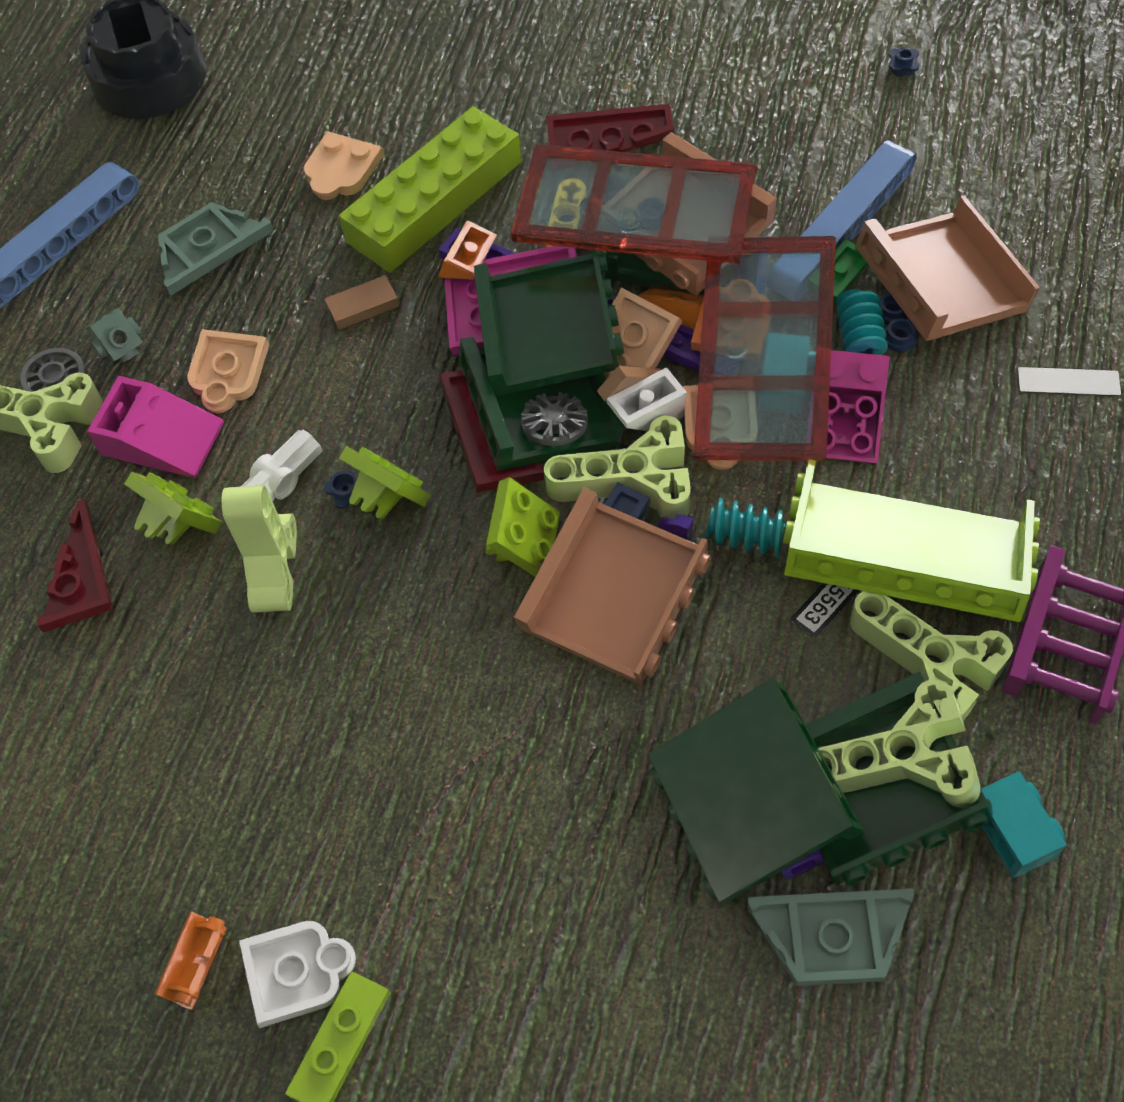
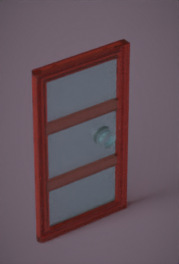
(635, 203)
(767, 352)

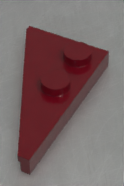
(79, 578)

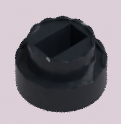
(141, 58)

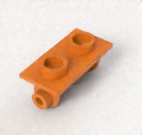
(191, 960)

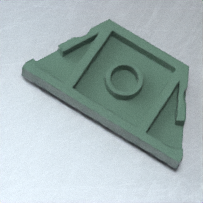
(206, 242)
(833, 934)

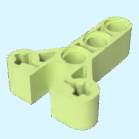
(43, 417)
(645, 455)
(265, 545)
(958, 653)
(915, 729)

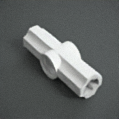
(281, 470)

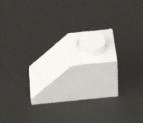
(649, 399)

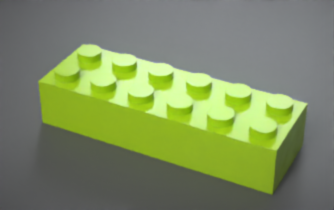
(431, 189)

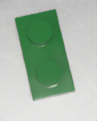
(848, 267)

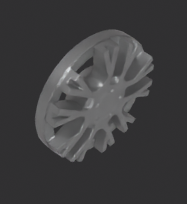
(51, 372)
(554, 419)

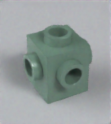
(102, 333)

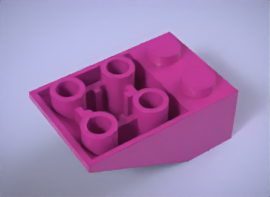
(856, 405)
(153, 428)

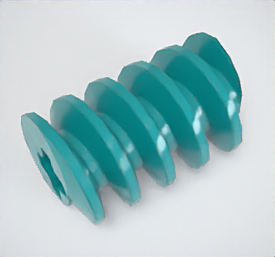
(861, 322)
(746, 527)

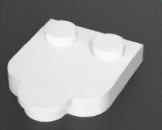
(294, 970)

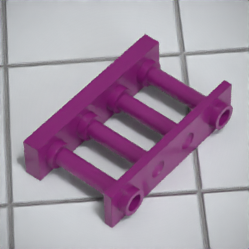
(1035, 638)

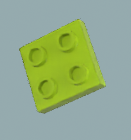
(381, 482)
(169, 508)
(521, 527)

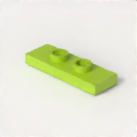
(338, 1041)

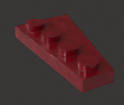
(612, 128)
(473, 441)

